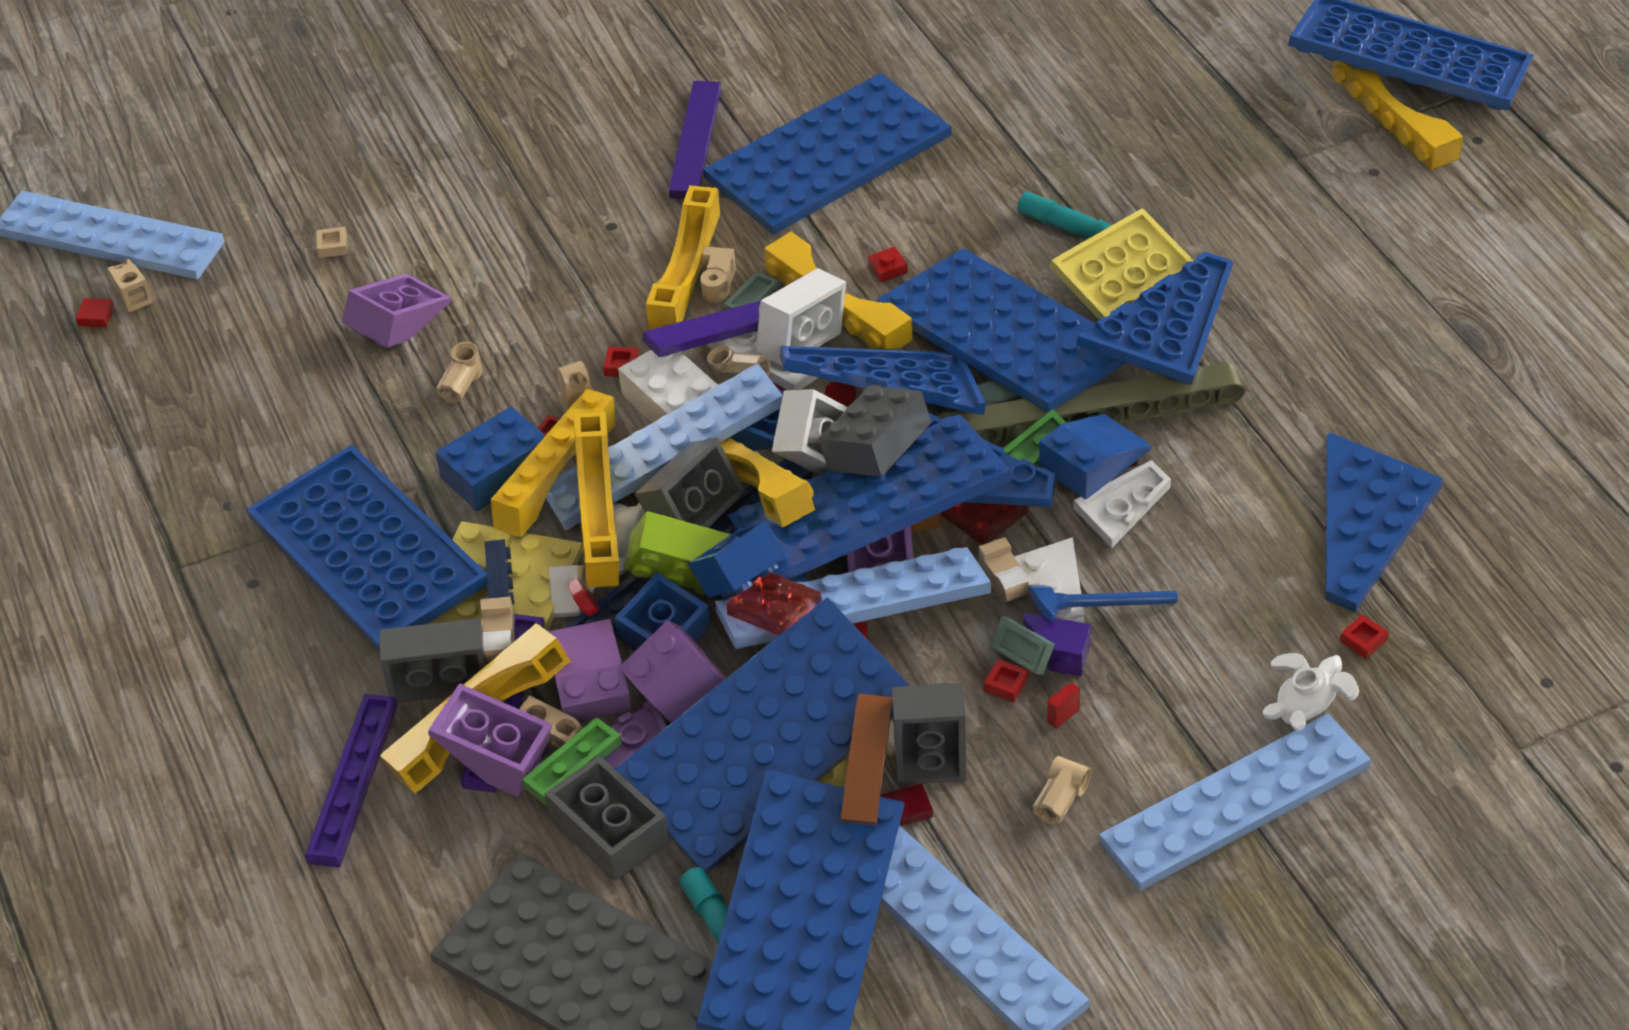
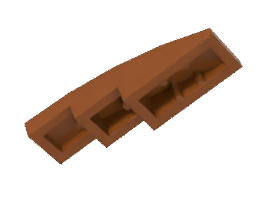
(866, 760)

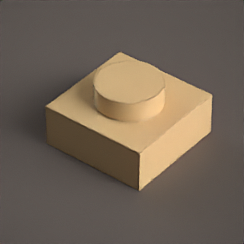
(331, 242)

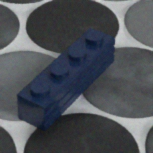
(498, 569)

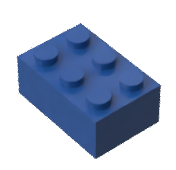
(487, 456)

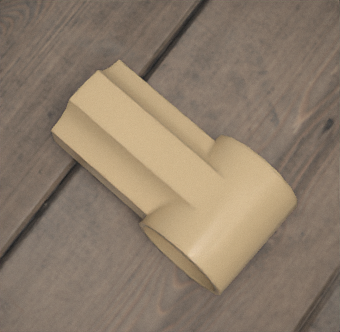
(728, 364)
(460, 373)
(1064, 783)

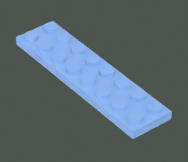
(110, 234)
(645, 452)
(882, 591)
(1233, 801)
(976, 942)

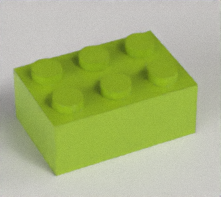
(667, 548)

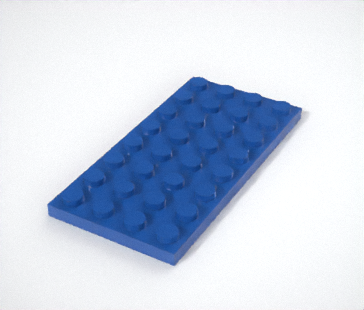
(1412, 51)
(826, 153)
(1002, 329)
(853, 510)
(367, 545)
(776, 712)
(799, 912)

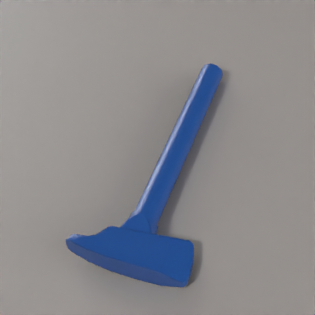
(1049, 602)

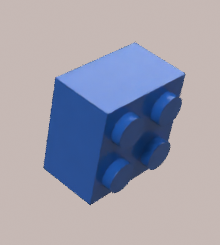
(738, 560)
(654, 605)

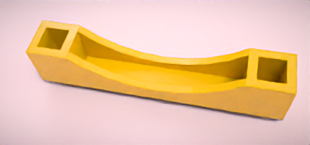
(1427, 137)
(672, 293)
(875, 323)
(781, 492)
(523, 494)
(595, 500)
(522, 665)

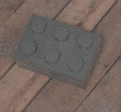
(875, 431)
(693, 485)
(431, 658)
(929, 733)
(607, 817)

